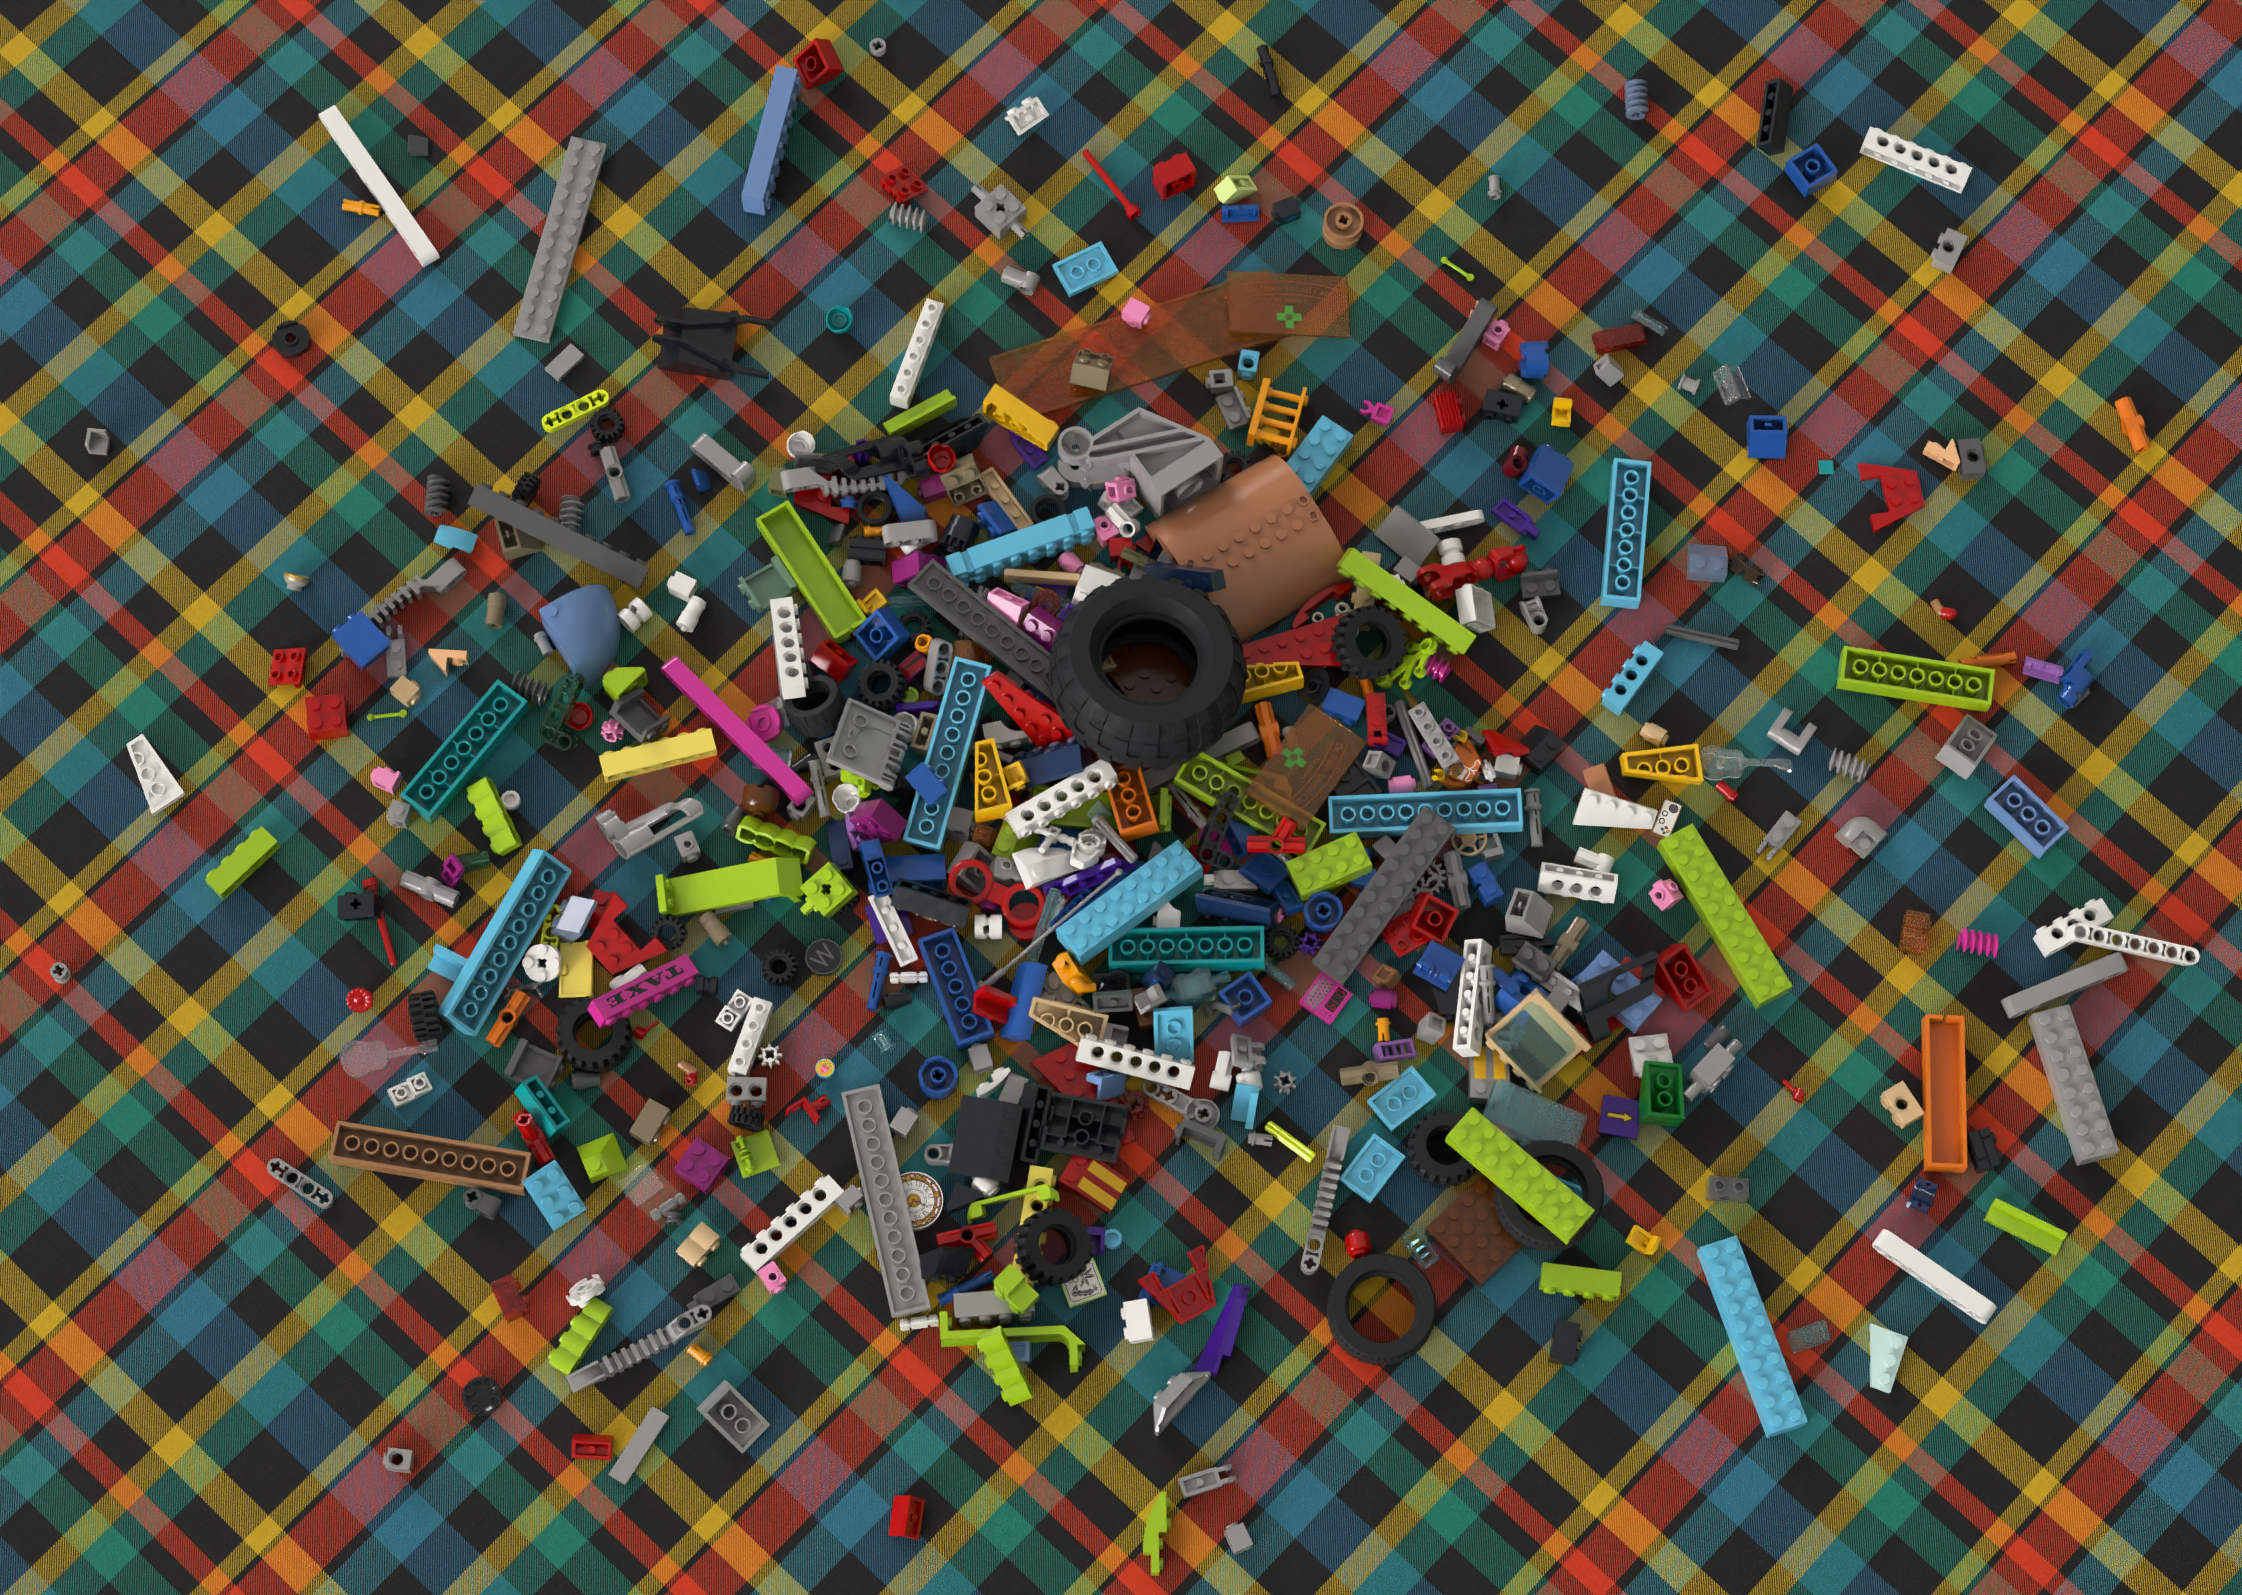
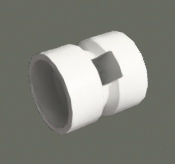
(1450, 551)
(634, 615)
(995, 926)

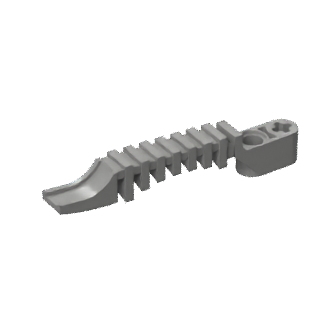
(807, 479)
(440, 581)
(1325, 1197)
(644, 1349)

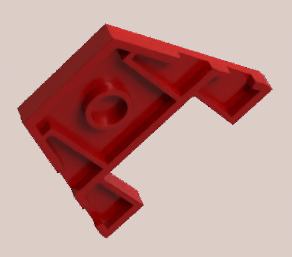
(1900, 490)
(813, 501)
(614, 946)
(1188, 1296)

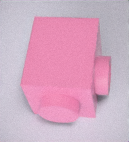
(1136, 313)
(1105, 530)
(772, 1278)

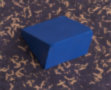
(701, 480)

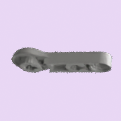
(1185, 1105)

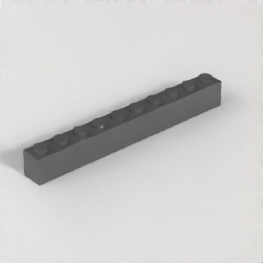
(557, 535)

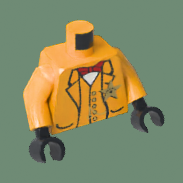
(1075, 976)

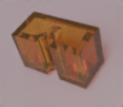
(1914, 931)

